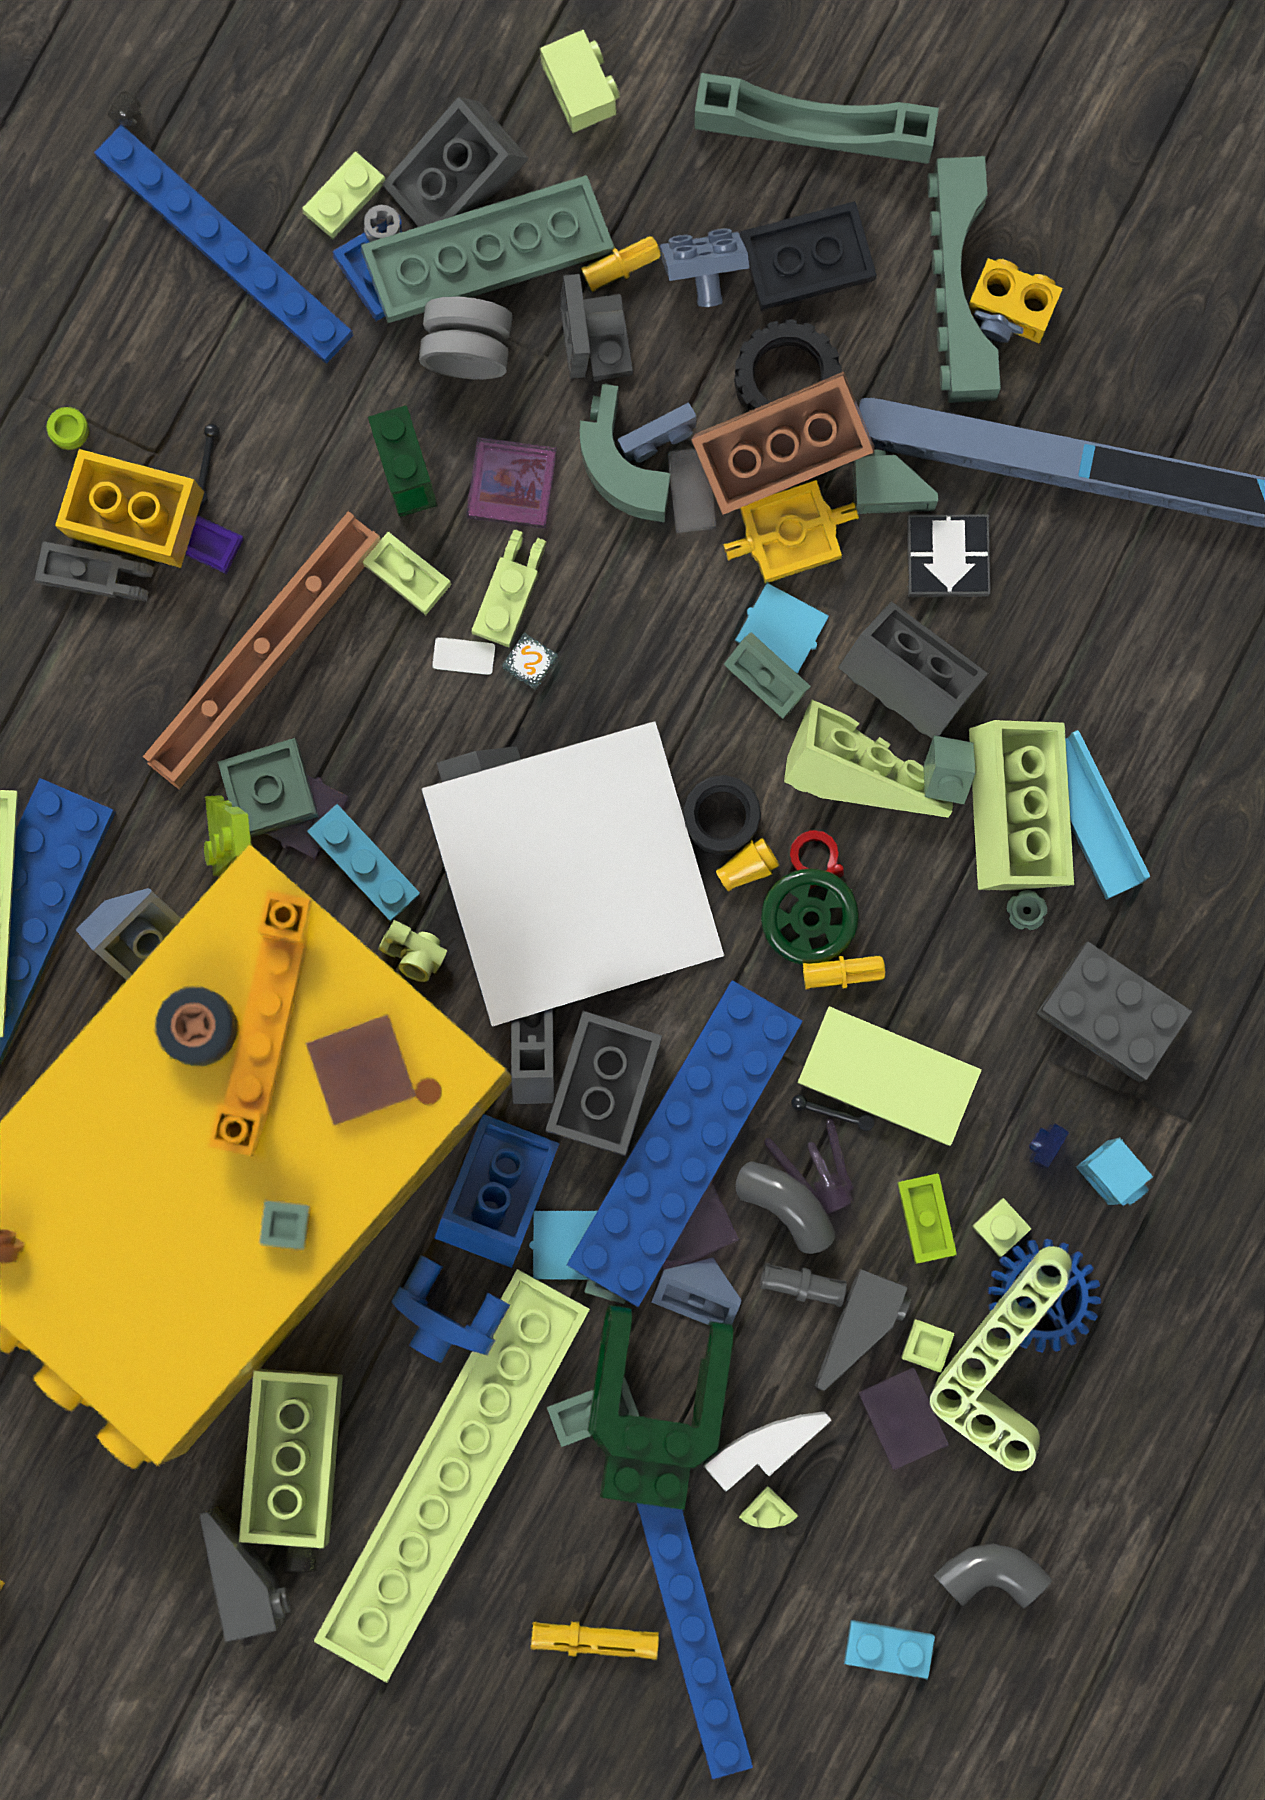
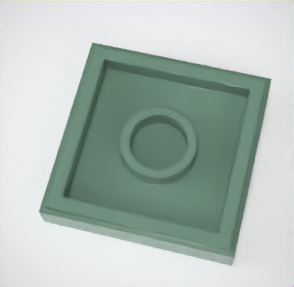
(270, 786)

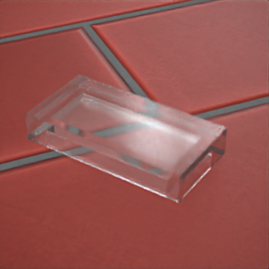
(690, 492)

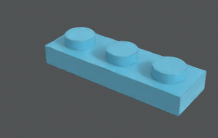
(363, 862)

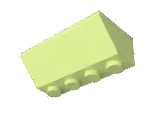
(1021, 805)

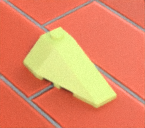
(847, 766)

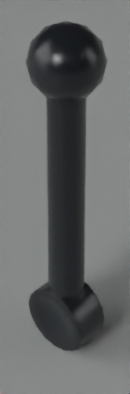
(211, 432)
(864, 1122)

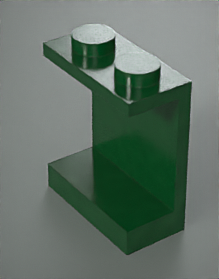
(402, 461)

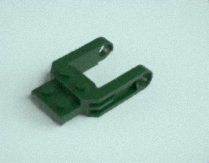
(651, 1457)

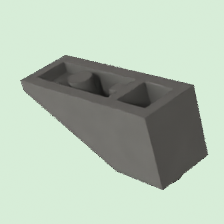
(533, 1058)
(865, 1319)

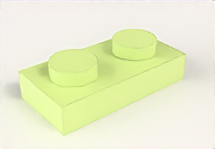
(344, 195)
(407, 573)

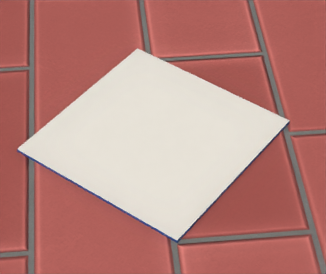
(572, 873)

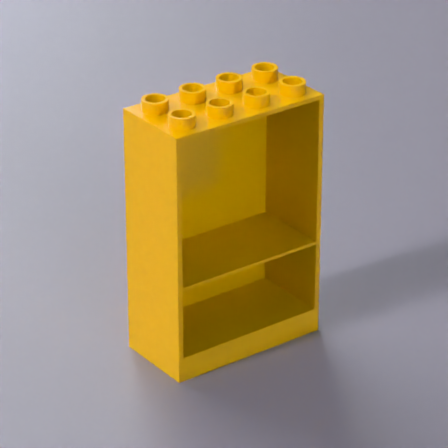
(144, 1240)

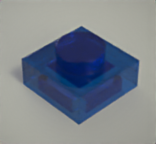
(1046, 1145)

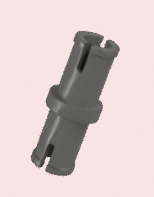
(803, 1284)

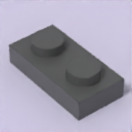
(608, 354)

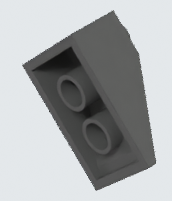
(455, 165)
(243, 1582)

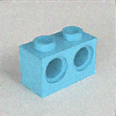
(1115, 1173)

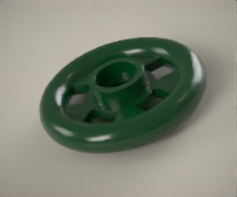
(798, 884)

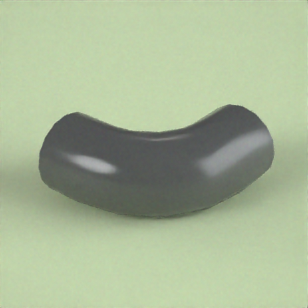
(789, 1202)
(996, 1567)

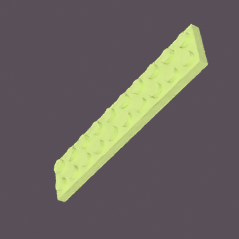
(450, 1478)

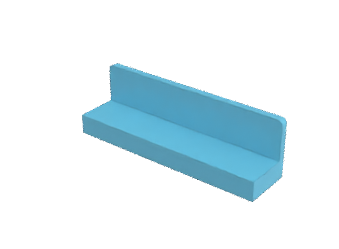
(1099, 824)

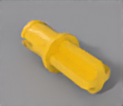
(621, 263)
(843, 972)

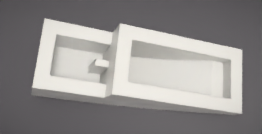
(764, 1446)

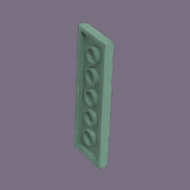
(487, 248)

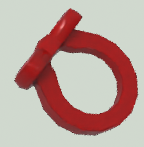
(832, 866)

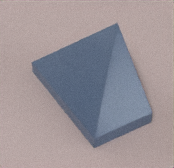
(698, 1292)

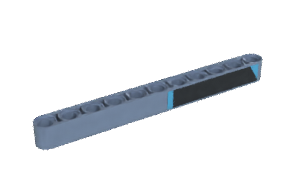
(1065, 461)

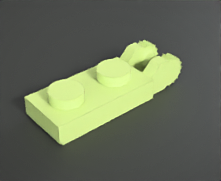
(508, 593)

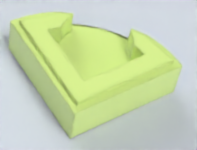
(768, 1511)

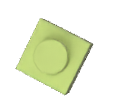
(1001, 1227)

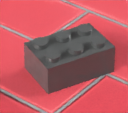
(1114, 1012)
(604, 1083)

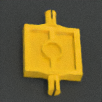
(791, 531)

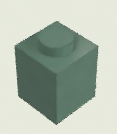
(949, 769)

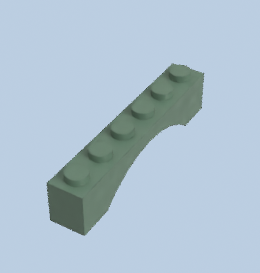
(878, 130)
(970, 357)

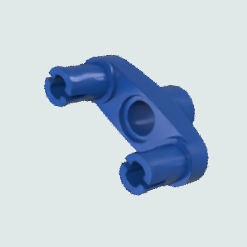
(438, 1331)

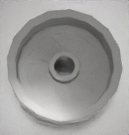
(466, 338)

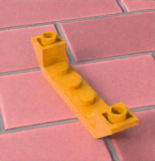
(264, 1024)

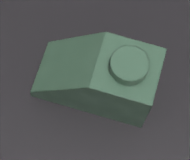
(888, 485)

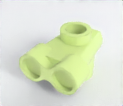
(419, 952)

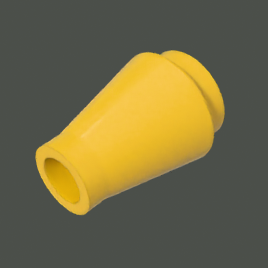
(749, 864)

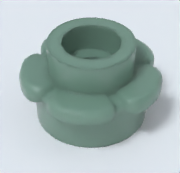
(1034, 902)

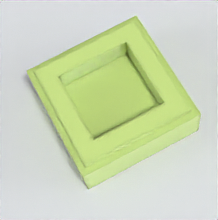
(927, 1345)

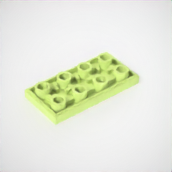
(889, 1076)

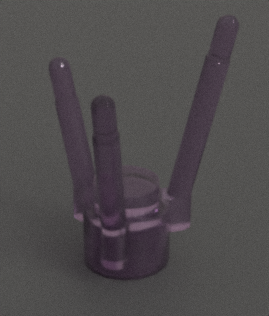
(830, 1190)

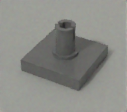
(581, 326)

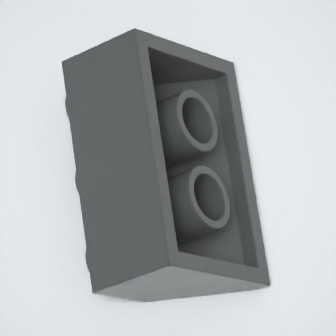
(912, 670)

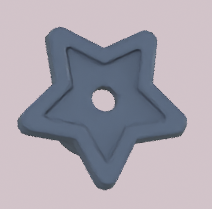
(997, 327)

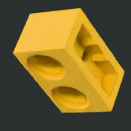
(1018, 288)

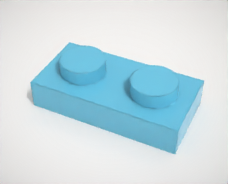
(889, 1649)

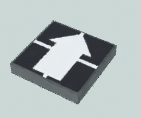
(948, 556)

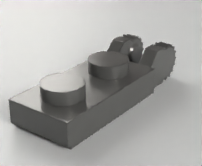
(89, 571)

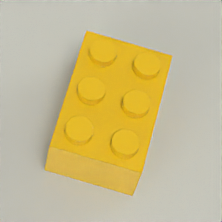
(130, 508)

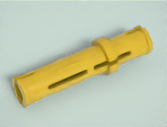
(600, 1641)

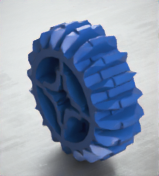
(1055, 1312)

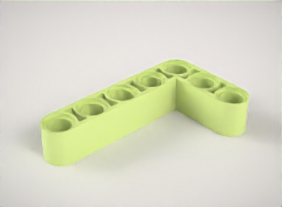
(994, 1353)

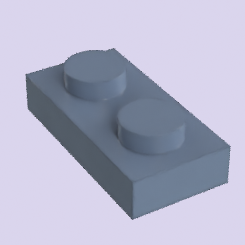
(671, 427)

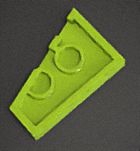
(227, 833)

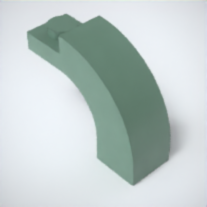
(623, 485)

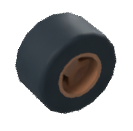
(182, 1020)

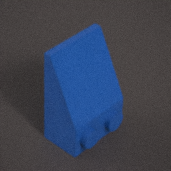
(496, 1191)

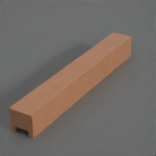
(262, 651)

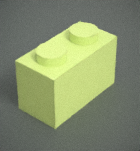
(579, 81)

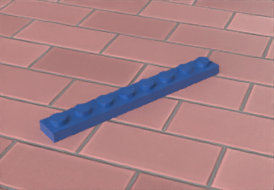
(224, 244)
(695, 1640)

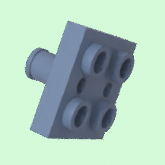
(705, 260)

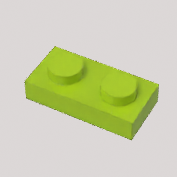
(926, 1218)

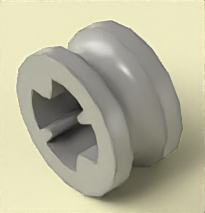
(372, 217)

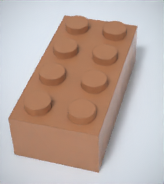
(783, 443)

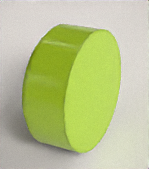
(68, 428)

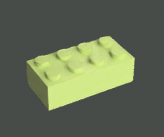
(291, 1458)

